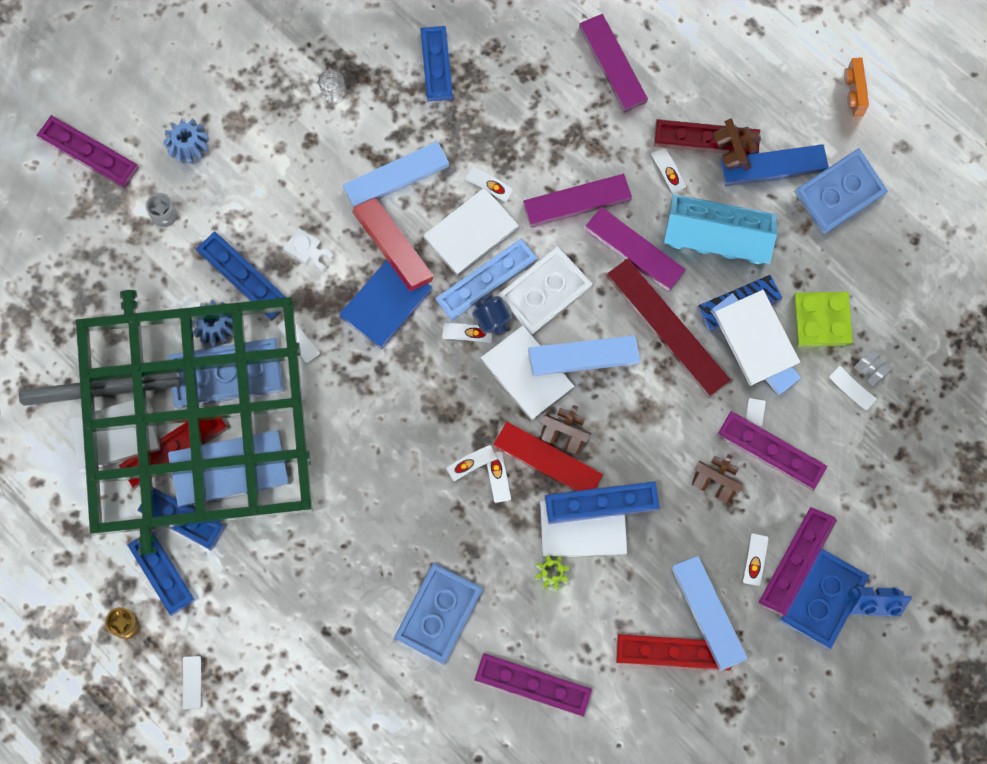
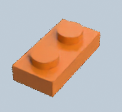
(858, 94)

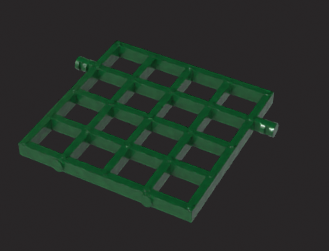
(192, 415)

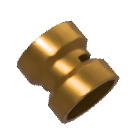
(117, 621)

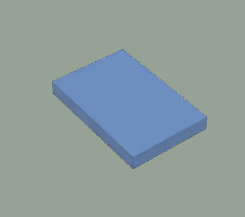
(840, 191)
(438, 613)

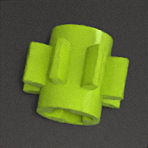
(549, 565)

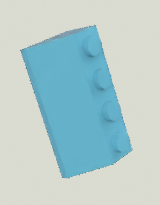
(721, 229)

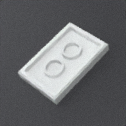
(470, 231)
(545, 290)
(756, 337)
(512, 368)
(112, 444)
(583, 537)

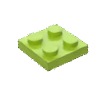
(822, 319)

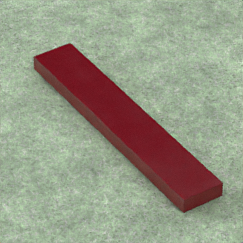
(668, 328)

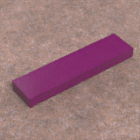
(613, 62)
(87, 151)
(577, 200)
(634, 247)
(772, 450)
(797, 561)
(533, 685)

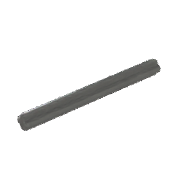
(101, 388)

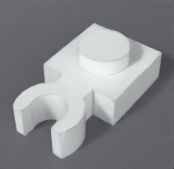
(306, 248)

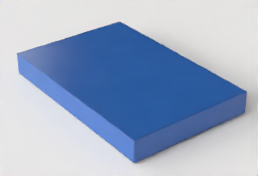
(383, 305)
(824, 600)

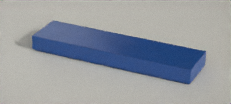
(778, 165)
(238, 271)
(602, 502)

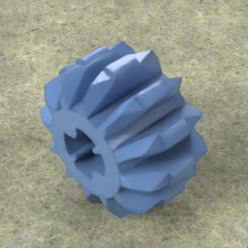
(176, 140)
(219, 331)

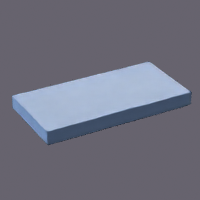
(222, 383)
(232, 481)

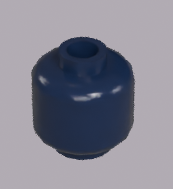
(492, 315)

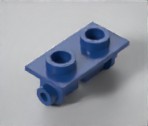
(886, 602)

